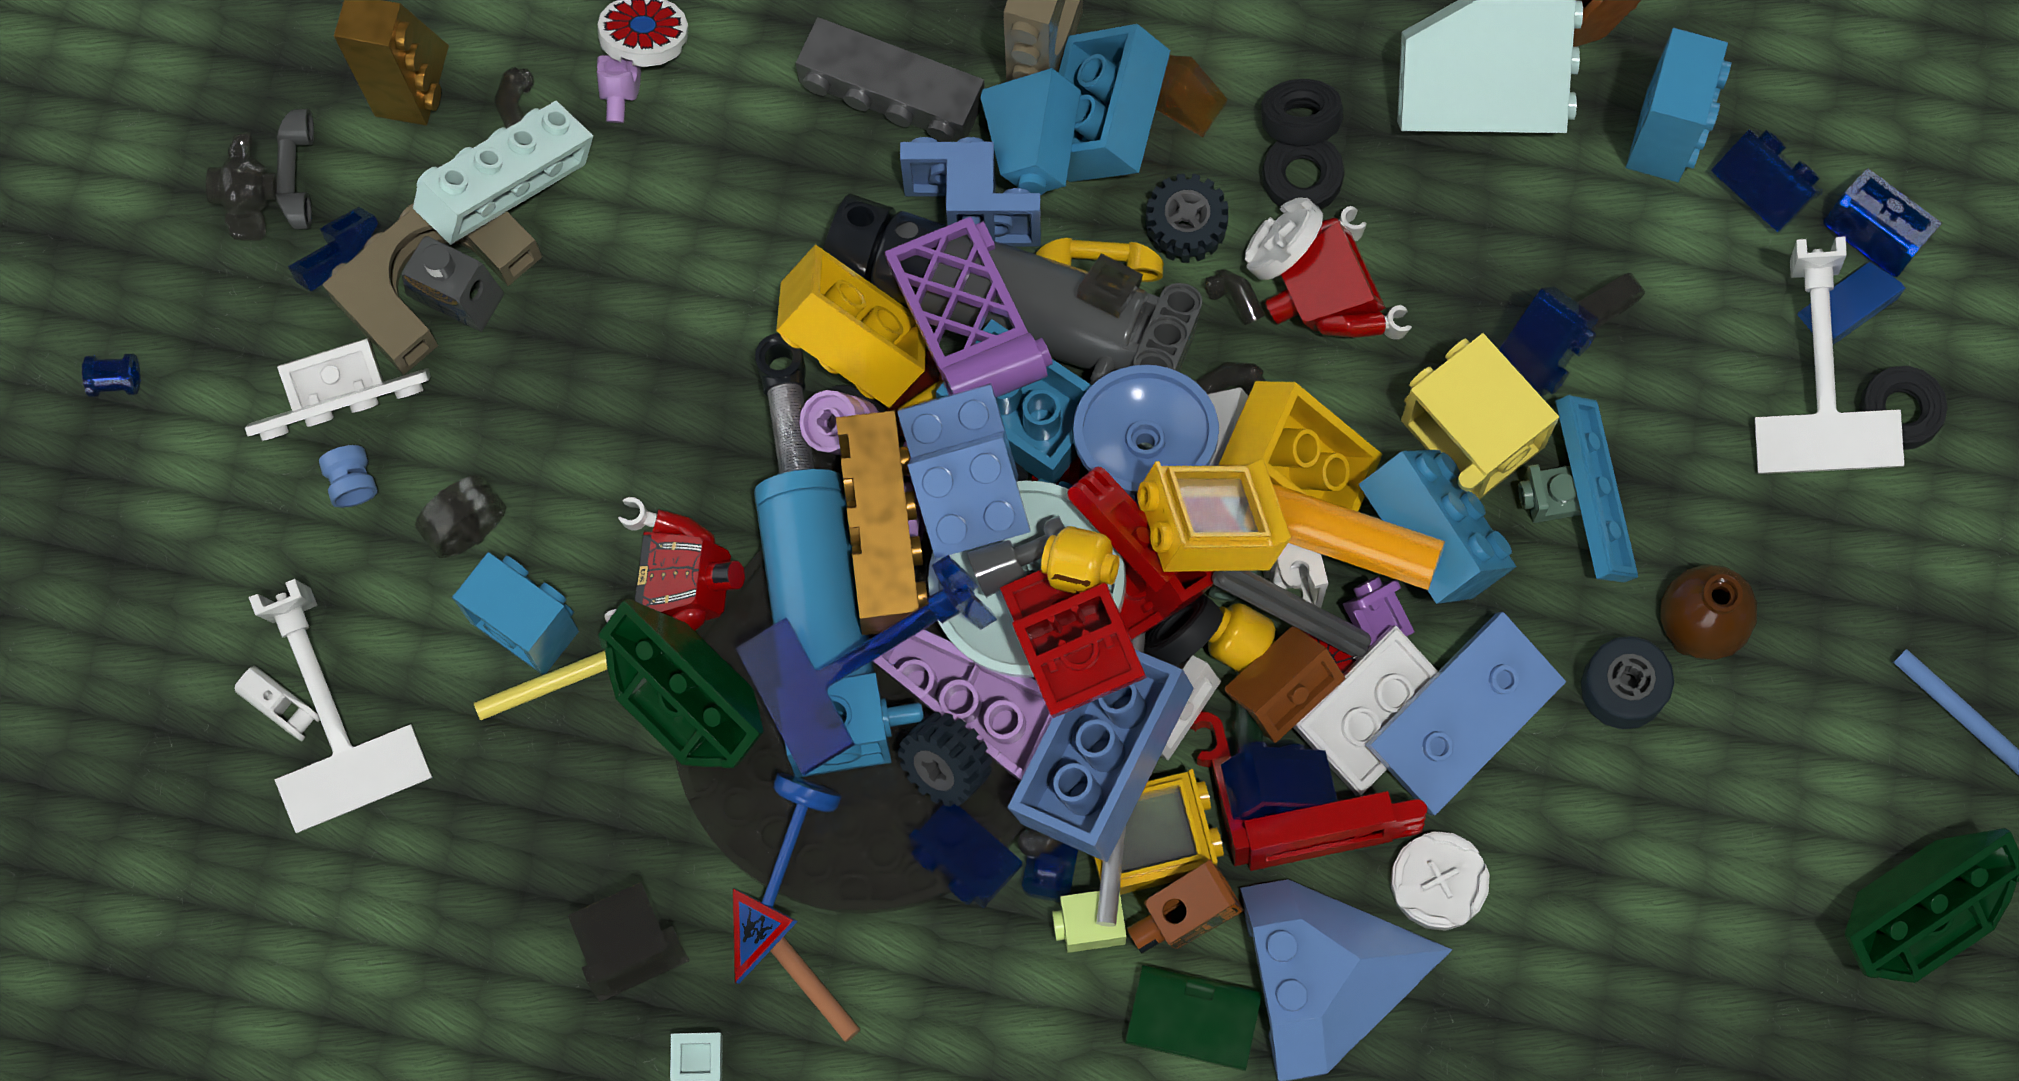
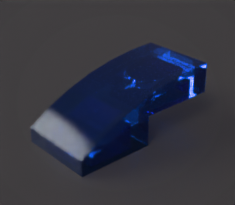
(344, 241)

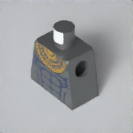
(444, 279)

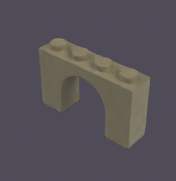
(1038, 34)
(369, 282)

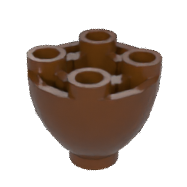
(1698, 623)

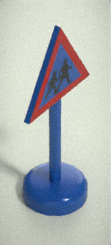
(757, 923)

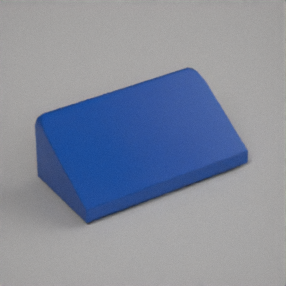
(1858, 300)

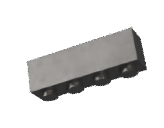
(889, 81)

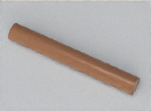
(815, 990)

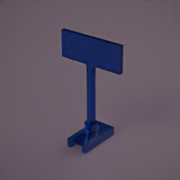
(799, 693)

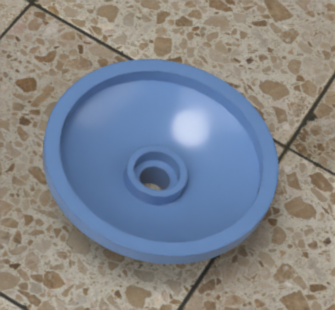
(1144, 407)

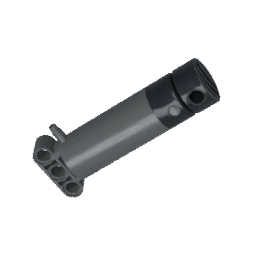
(1043, 291)

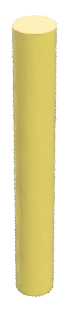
(541, 685)

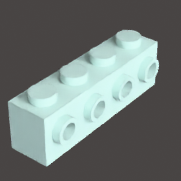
(502, 171)

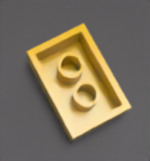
(850, 327)
(1301, 444)

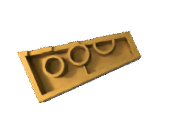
(392, 58)
(879, 520)

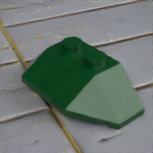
(679, 688)
(1933, 905)

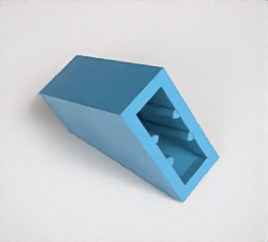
(1033, 128)

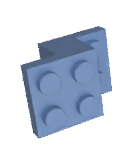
(968, 180)
(963, 471)

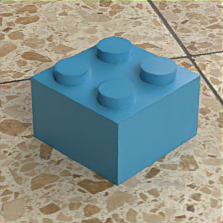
(516, 612)

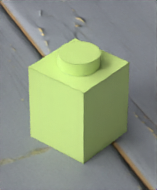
(1078, 923)

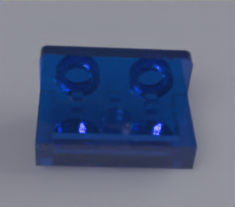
(1767, 179)

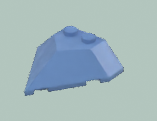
(1327, 972)

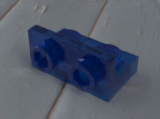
(1881, 222)
(965, 854)

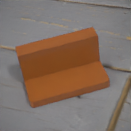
(1286, 682)

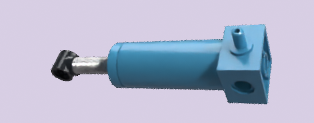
(813, 568)

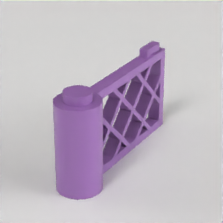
(1002, 359)

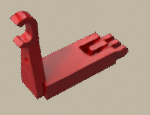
(1309, 830)

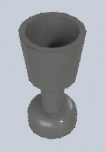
(1003, 563)

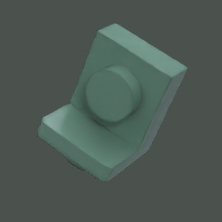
(1549, 493)

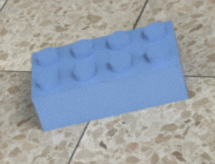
(1101, 760)

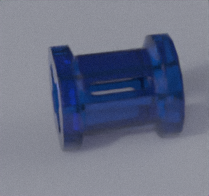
(111, 375)

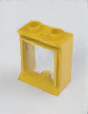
(1213, 517)
(1167, 833)

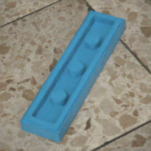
(1596, 489)

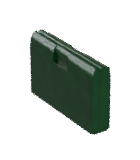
(1193, 1018)

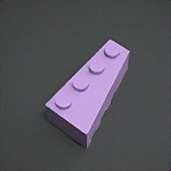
(1001, 708)

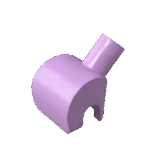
(617, 83)

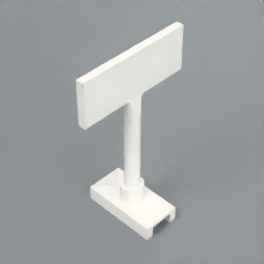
(1829, 437)
(352, 773)

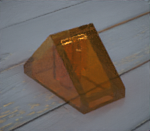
(1189, 95)

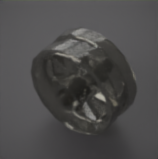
(460, 516)

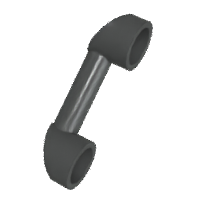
(294, 131)

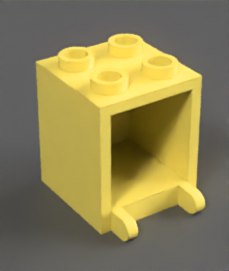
(1479, 414)

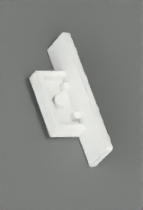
(333, 381)

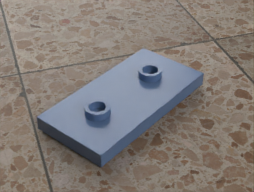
(1466, 713)

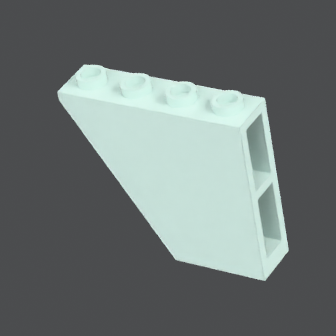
(1491, 67)

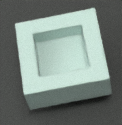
(696, 1057)

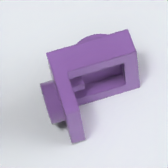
(1377, 608)

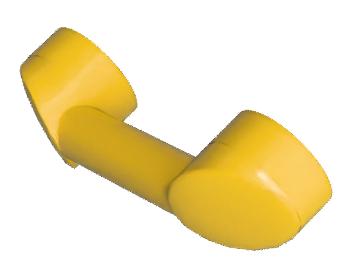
(1135, 254)

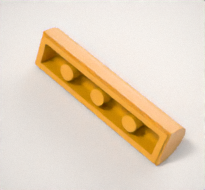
(1360, 538)

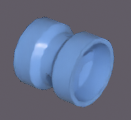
(348, 476)

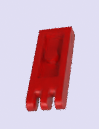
(1121, 520)

